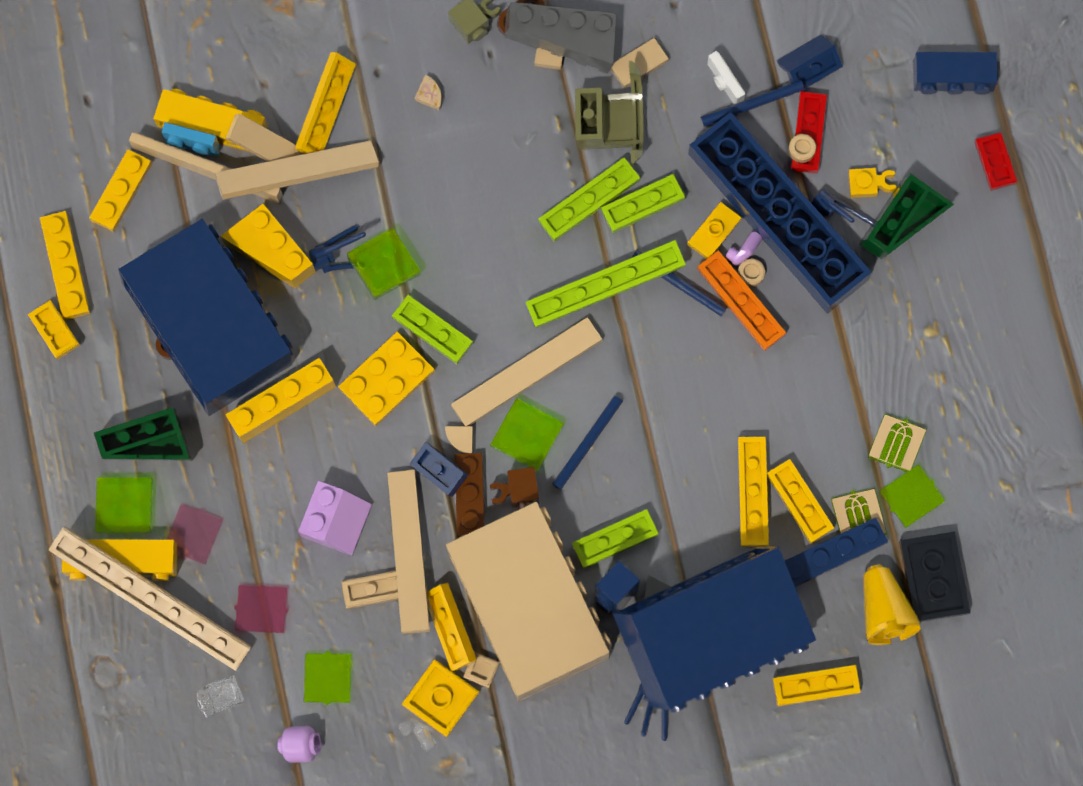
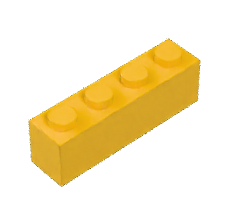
(201, 115)
(281, 400)
(146, 557)

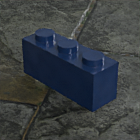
(955, 72)
(616, 588)

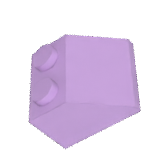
(334, 518)

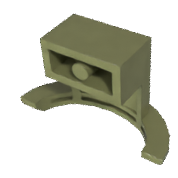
(611, 118)

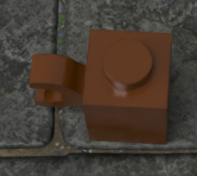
(521, 488)

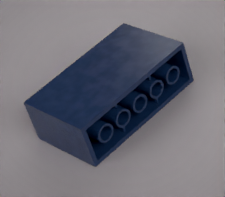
(206, 316)
(715, 628)

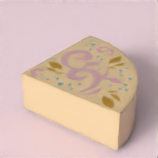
(429, 93)

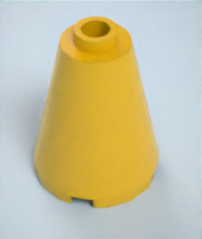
(886, 608)

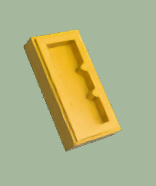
(714, 231)
(53, 330)

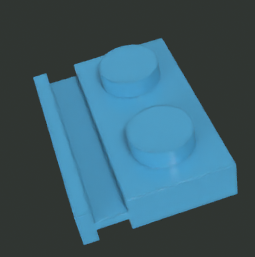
(191, 139)

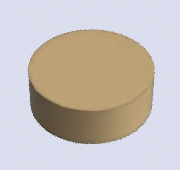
(802, 148)
(751, 272)

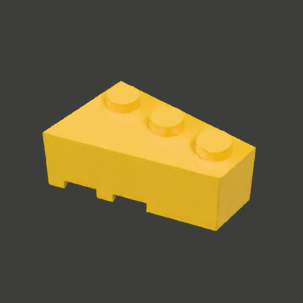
(269, 246)

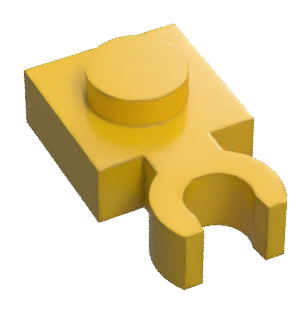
(866, 182)

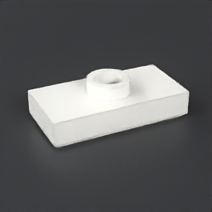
(725, 79)

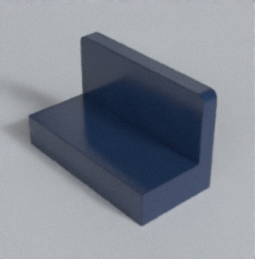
(811, 61)

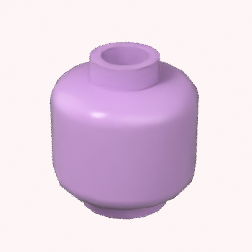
(299, 744)

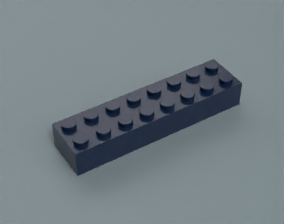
(779, 212)

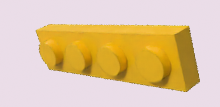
(325, 104)
(65, 265)
(753, 491)

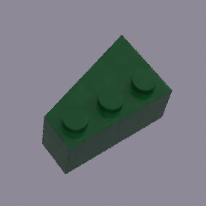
(905, 214)
(145, 438)

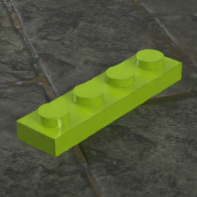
(589, 199)

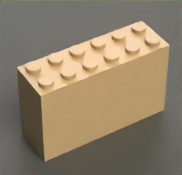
(529, 601)

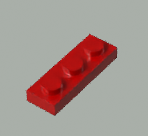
(810, 122)

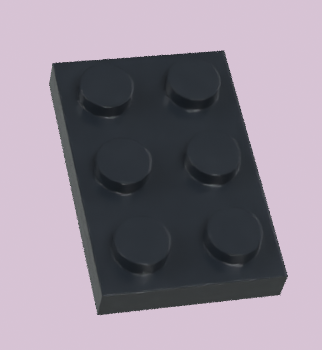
(934, 576)

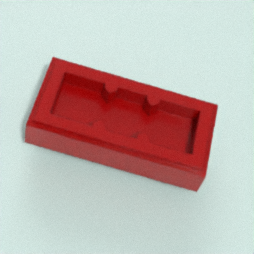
(995, 161)

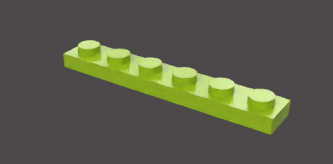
(605, 284)

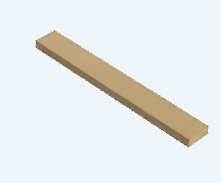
(149, 598)

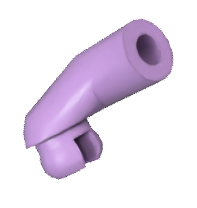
(746, 250)

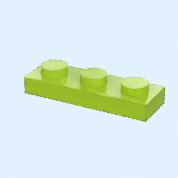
(642, 203)
(432, 329)
(615, 539)

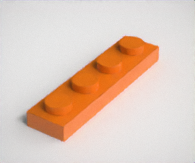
(741, 300)

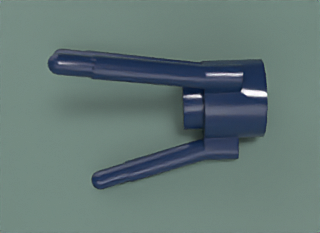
(828, 204)
(323, 255)
(664, 714)

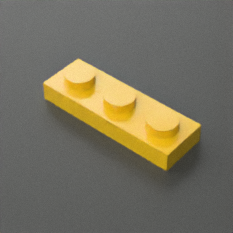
(120, 190)
(800, 501)
(450, 627)
(816, 685)

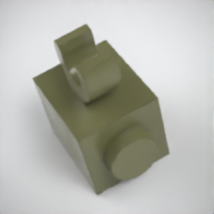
(472, 19)

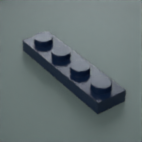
(836, 552)

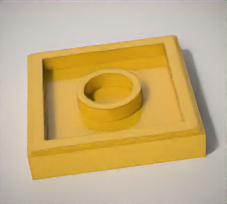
(440, 698)

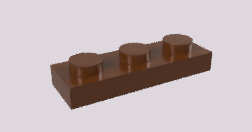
(470, 494)

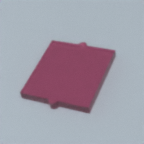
(194, 533)
(261, 609)

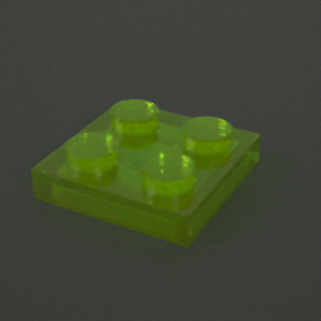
(383, 263)
(527, 434)
(124, 505)

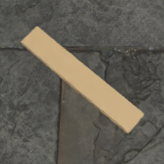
(189, 161)
(296, 169)
(526, 372)
(408, 552)

